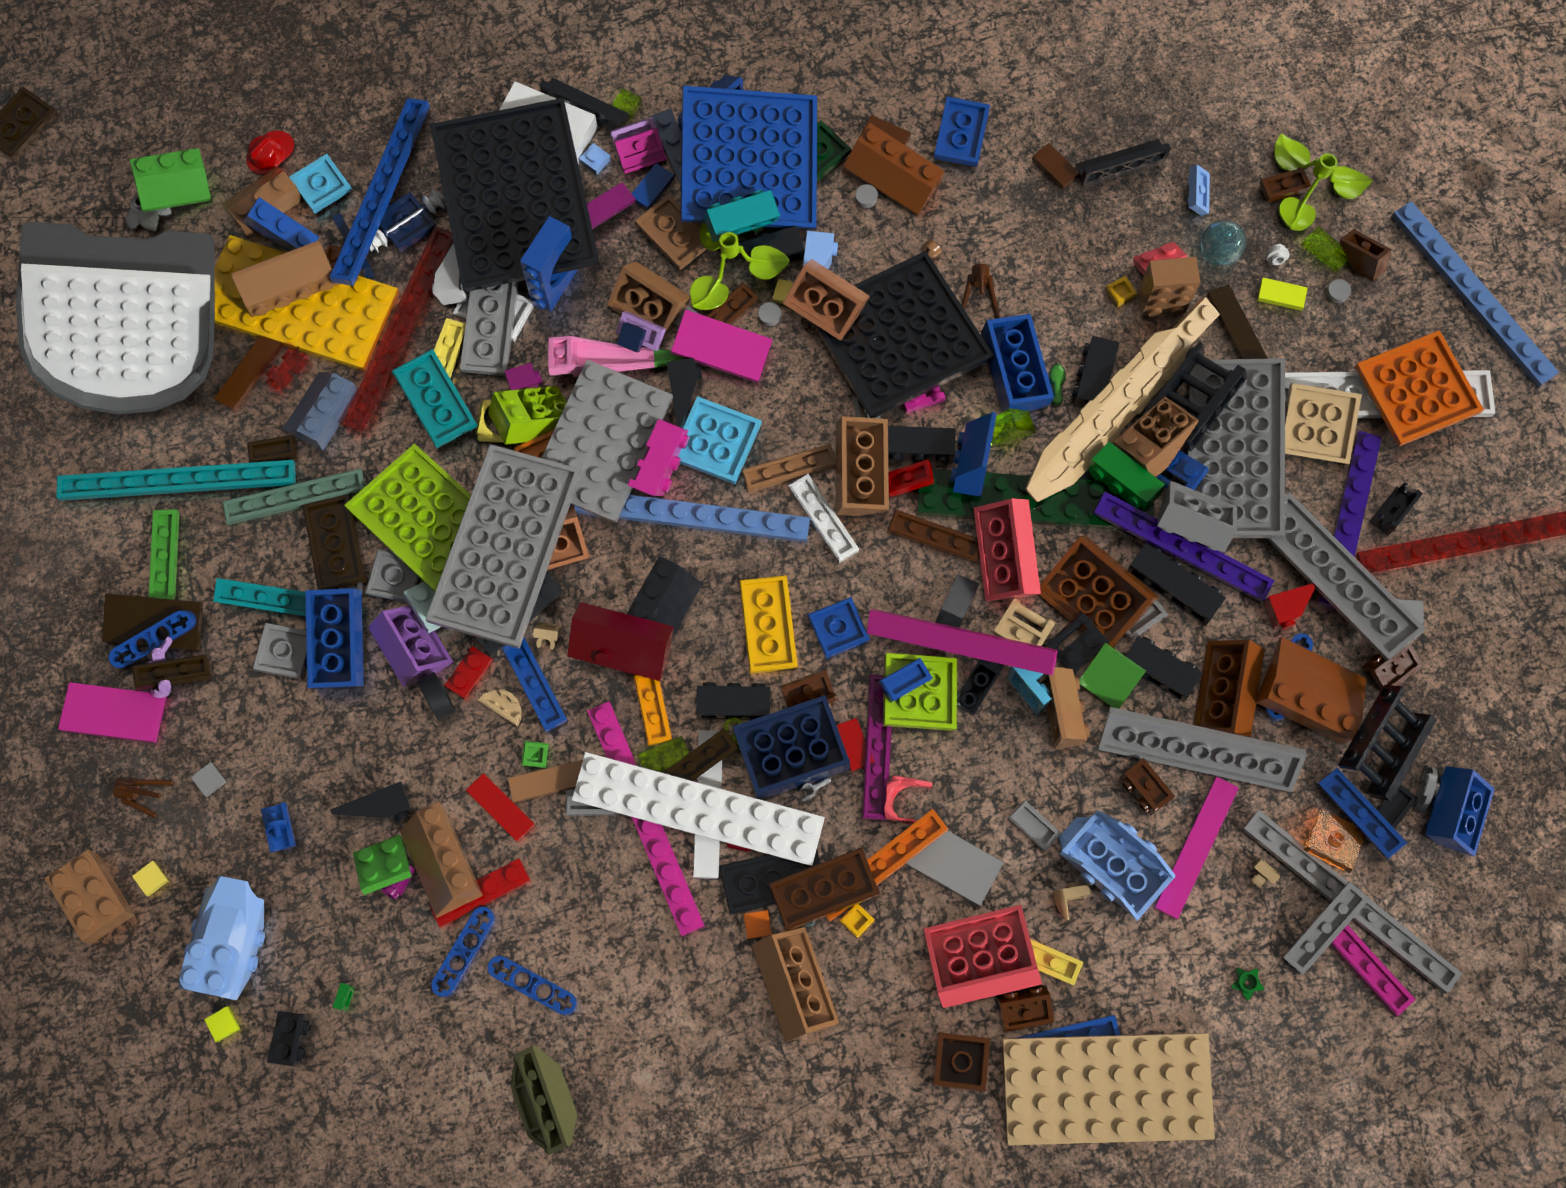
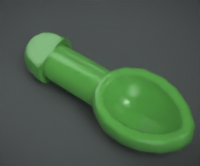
(1057, 378)

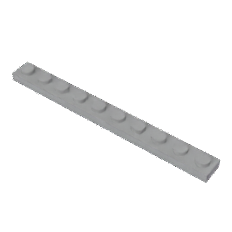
(1370, 917)

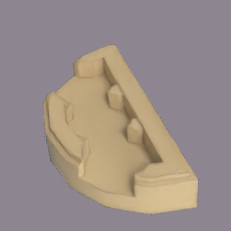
(503, 704)

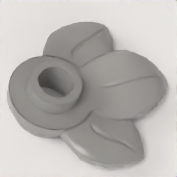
(148, 220)

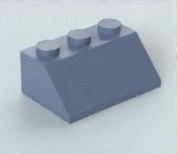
(321, 409)

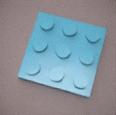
(718, 440)

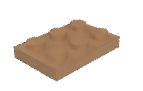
(675, 239)

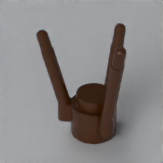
(980, 278)
(130, 789)

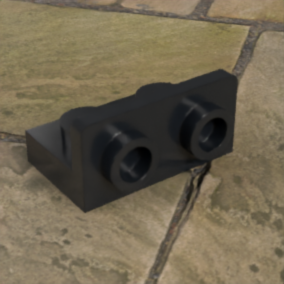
(289, 1039)

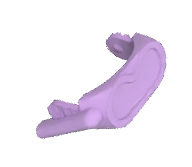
(164, 686)

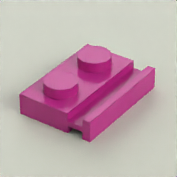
(640, 150)

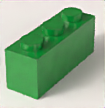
(1125, 477)

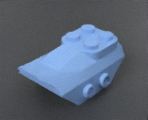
(1116, 861)
(224, 940)

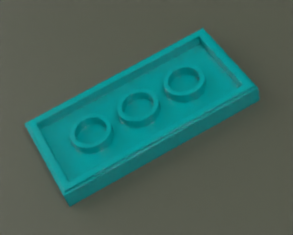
(434, 398)

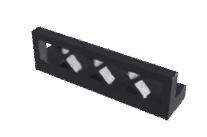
(606, 114)
(1122, 162)

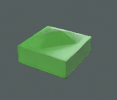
(534, 754)

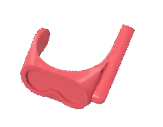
(893, 787)

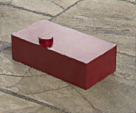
(620, 641)

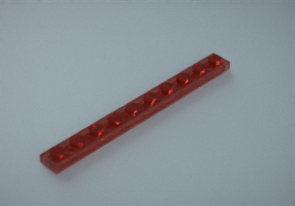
(398, 333)
(1463, 543)

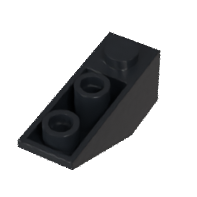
(785, 240)
(978, 685)

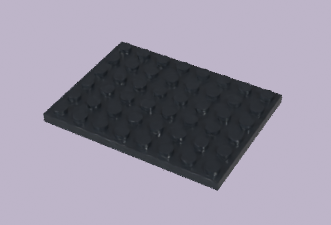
(501, 185)

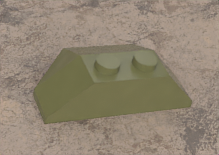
(543, 1099)

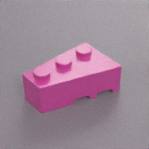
(660, 458)

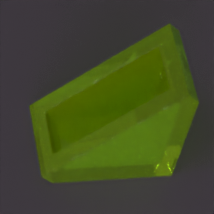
(1012, 425)

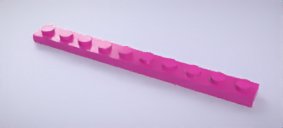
(651, 834)

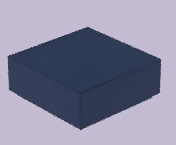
(631, 337)

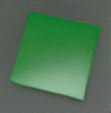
(343, 997)

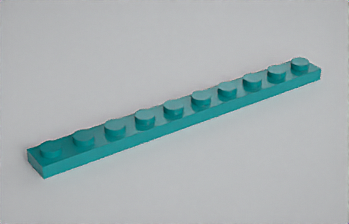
(176, 480)

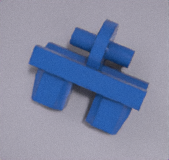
(278, 827)

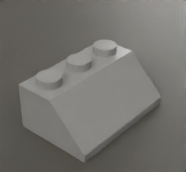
(1197, 517)

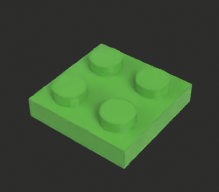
(382, 864)

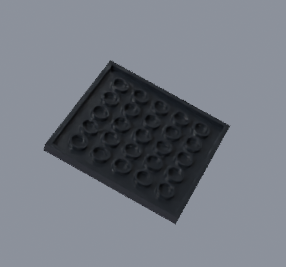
(906, 337)

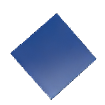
(838, 627)

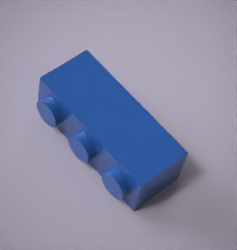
(278, 226)

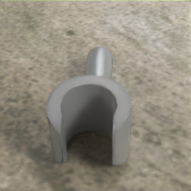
(811, 789)

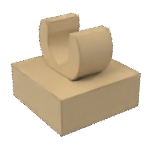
(547, 631)
(1264, 872)

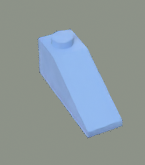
(820, 247)

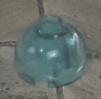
(1223, 242)

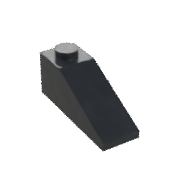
(684, 386)
(957, 602)
(382, 805)

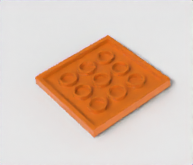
(1419, 388)

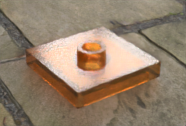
(1334, 841)

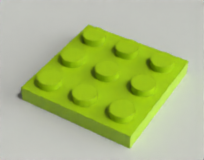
(929, 705)

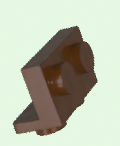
(809, 688)
(1146, 787)

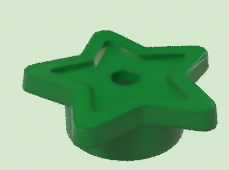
(1252, 977)

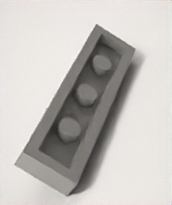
(1326, 927)

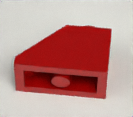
(1288, 606)

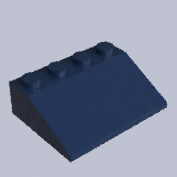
(791, 748)

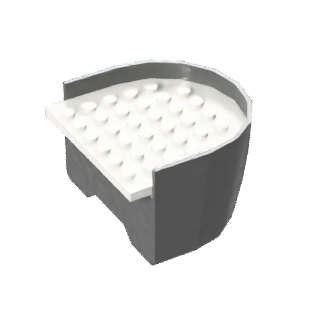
(115, 316)

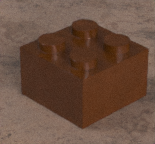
(960, 1062)

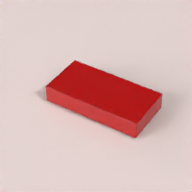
(854, 743)

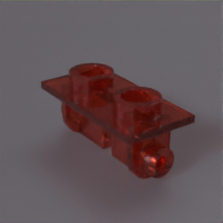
(280, 375)

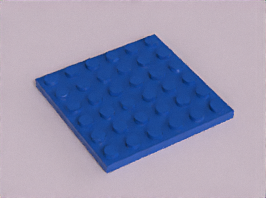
(749, 144)

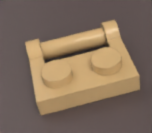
(1015, 629)

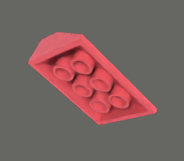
(982, 956)

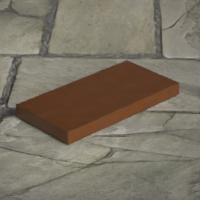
(824, 889)

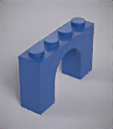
(539, 263)

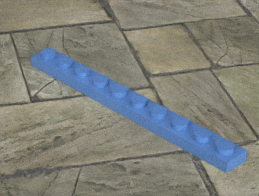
(1475, 294)
(713, 518)

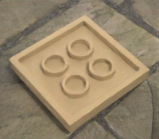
(1320, 423)

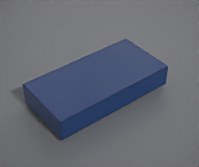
(652, 186)
(905, 680)

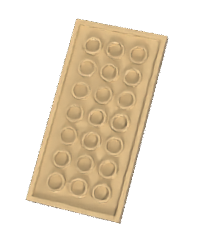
(1108, 1089)

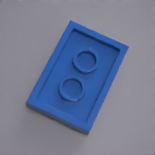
(961, 131)

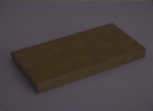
(334, 543)
(132, 614)

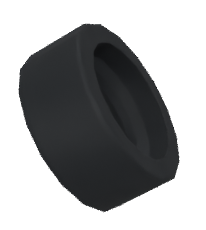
(436, 696)

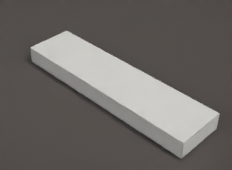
(823, 518)

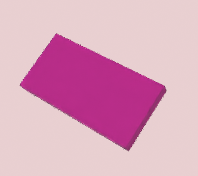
(721, 346)
(112, 713)

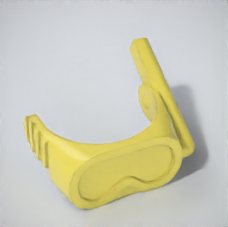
(482, 431)

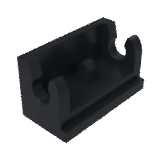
(1395, 508)

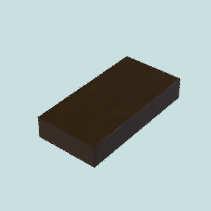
(273, 449)

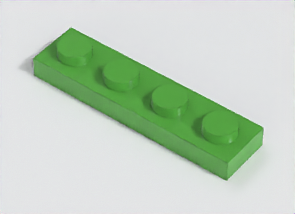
(164, 554)

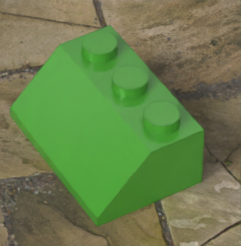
(170, 180)

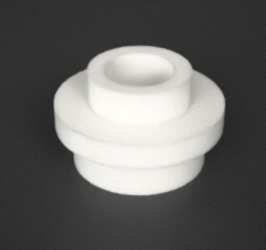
(1277, 254)

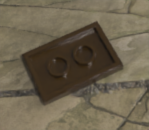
(23, 121)

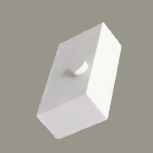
(582, 123)

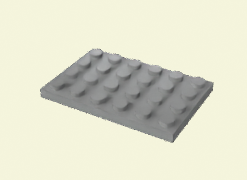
(605, 436)

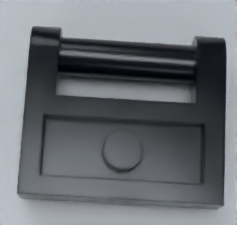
(1082, 648)

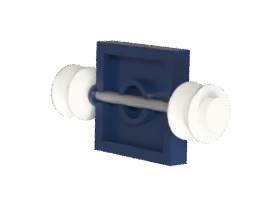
(407, 221)

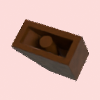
(1365, 254)

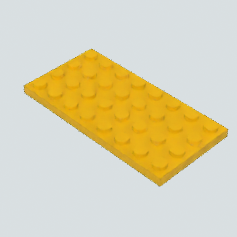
(329, 324)

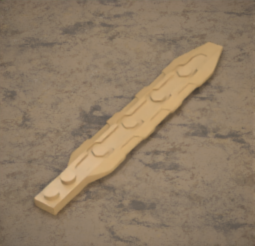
(1117, 404)

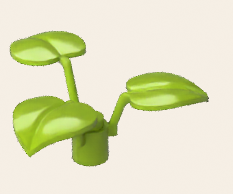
(1294, 155)
(765, 264)

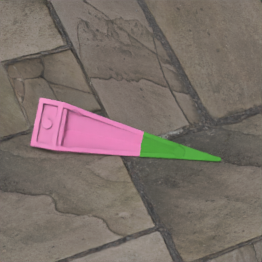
(570, 353)

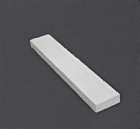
(707, 849)

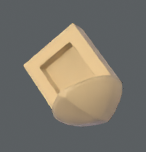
(1072, 892)

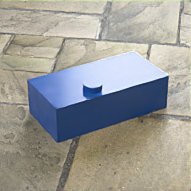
(1017, 363)
(334, 638)

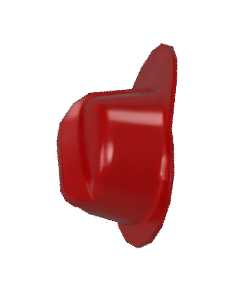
(269, 151)

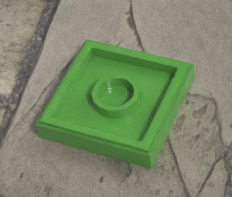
(1111, 676)

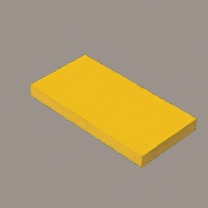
(768, 624)

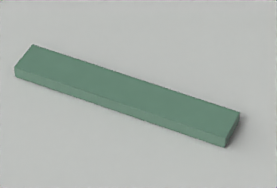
(292, 496)

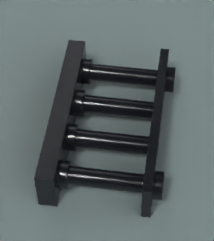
(1218, 397)
(1402, 754)

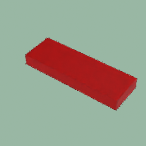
(500, 807)

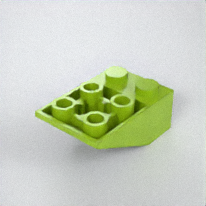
(526, 412)

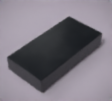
(1398, 807)

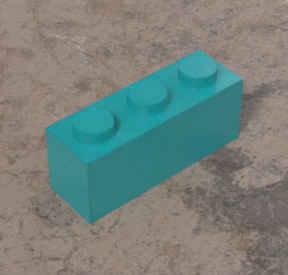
(741, 214)

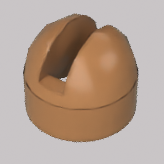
(932, 248)

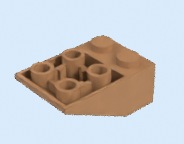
(1157, 436)

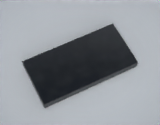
(749, 879)

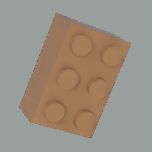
(1168, 286)
(89, 896)

